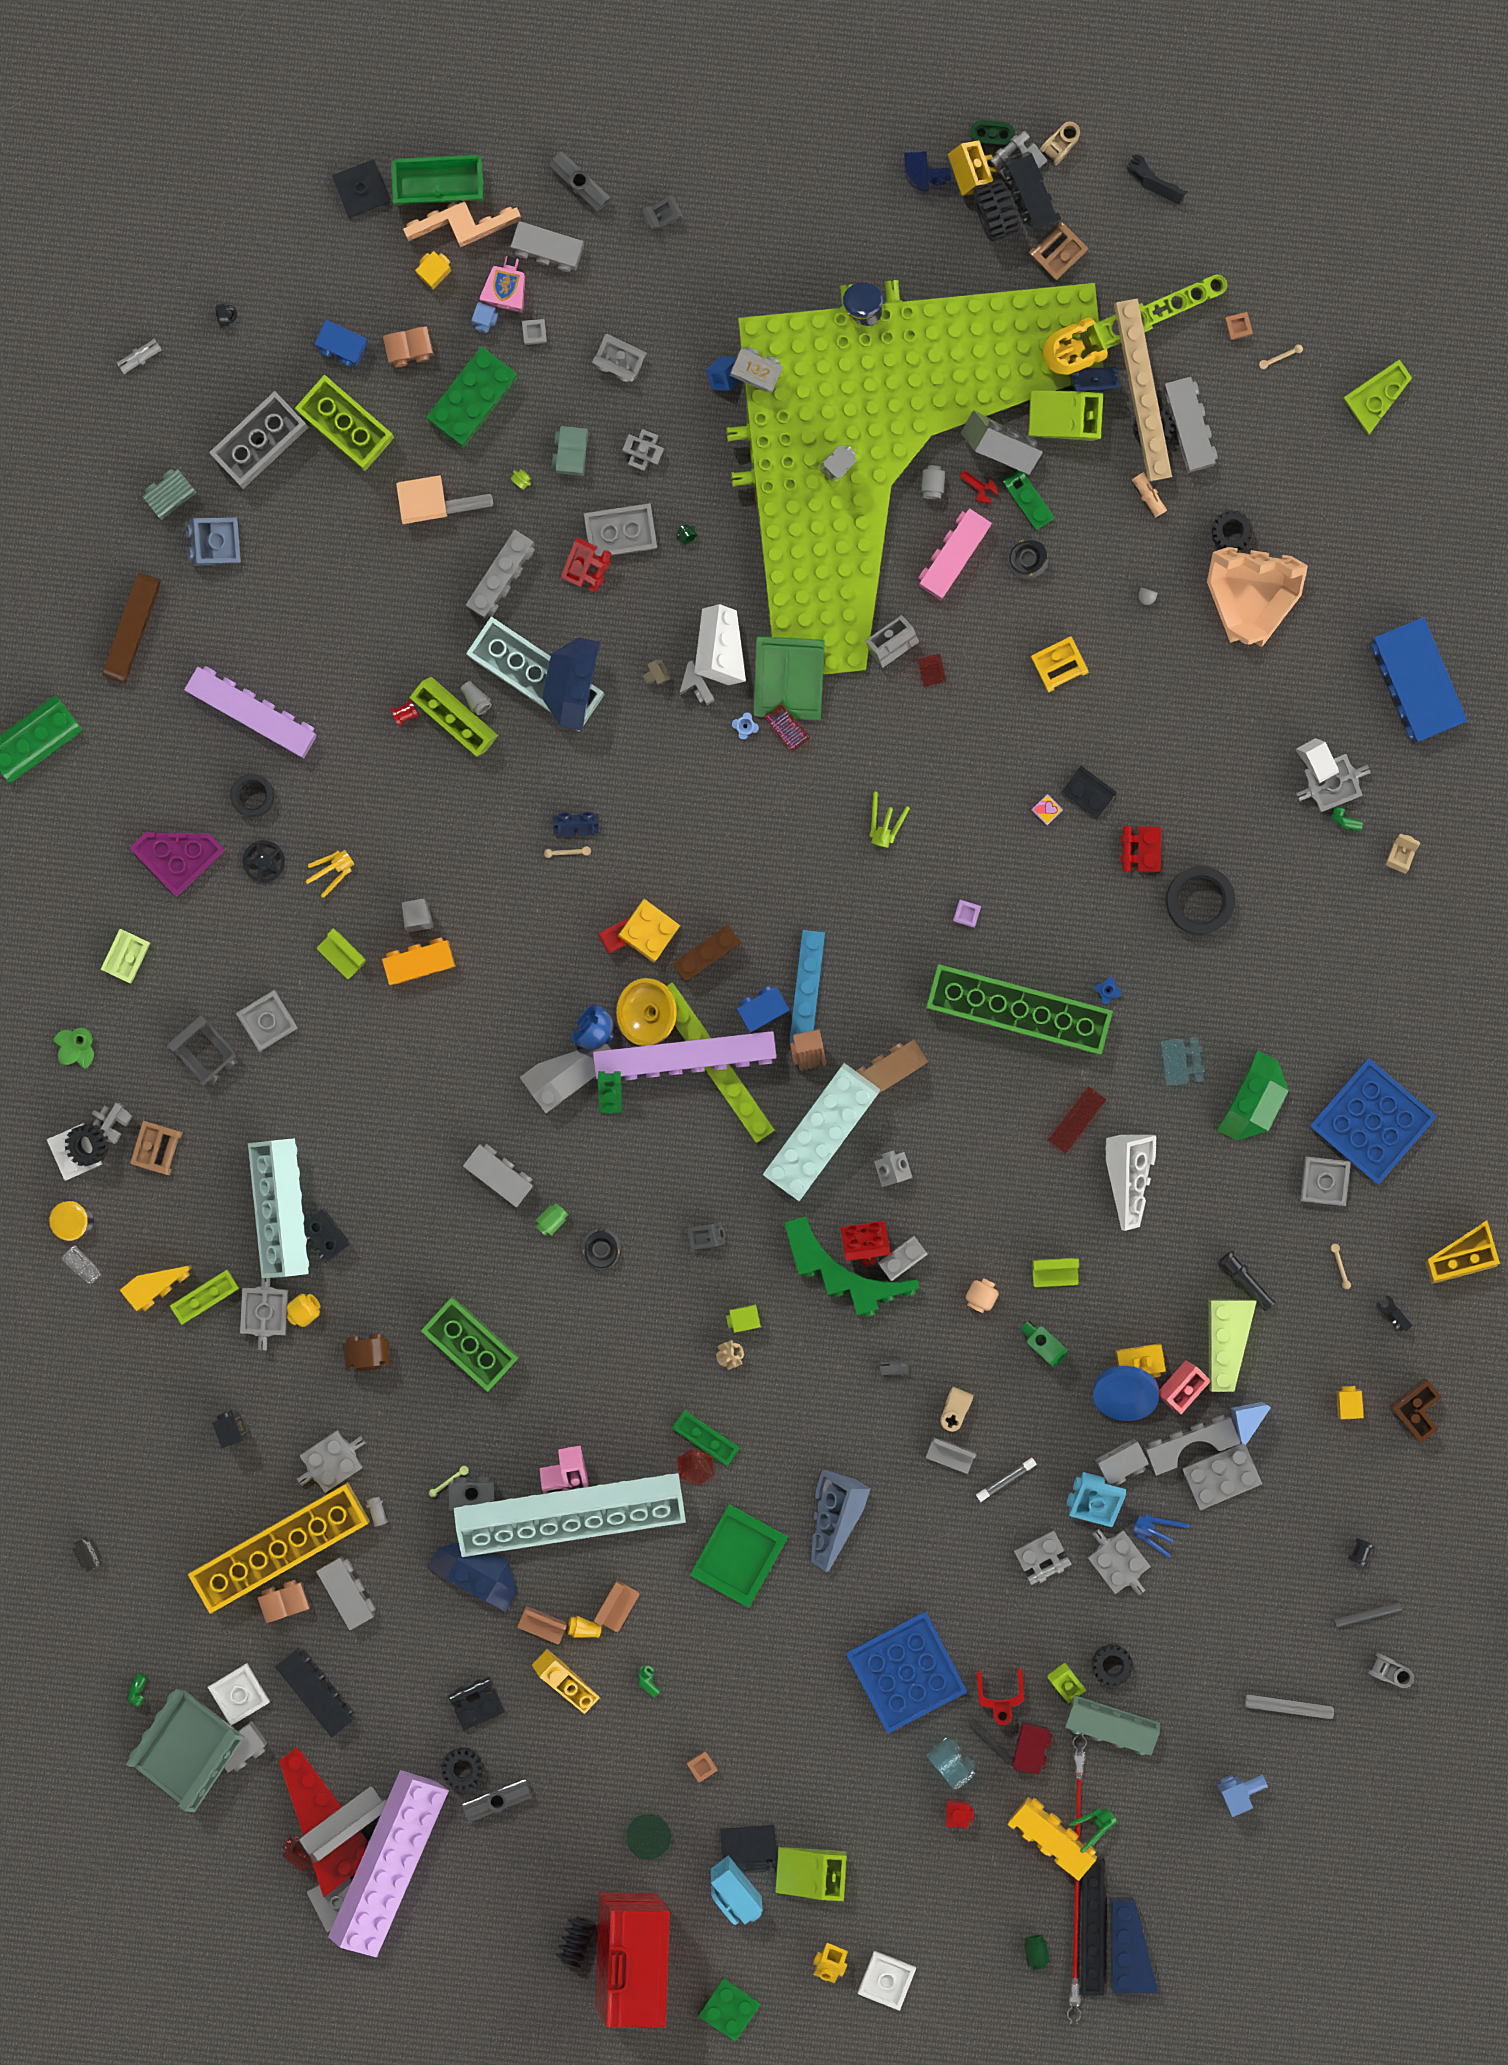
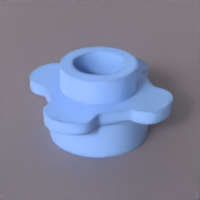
(751, 726)

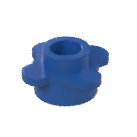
(1114, 991)

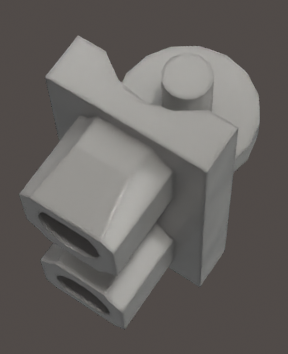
(118, 1114)

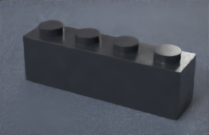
(315, 1692)

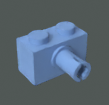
(1237, 1793)

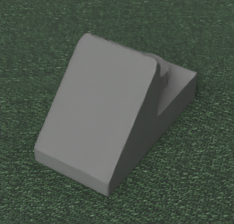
(691, 680)

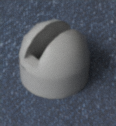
(1147, 596)

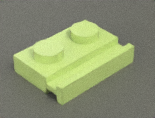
(125, 956)

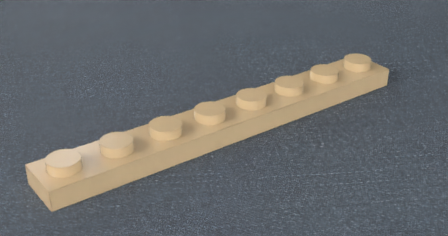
(1142, 390)

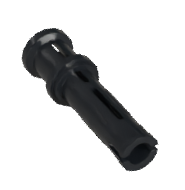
(1240, 1273)

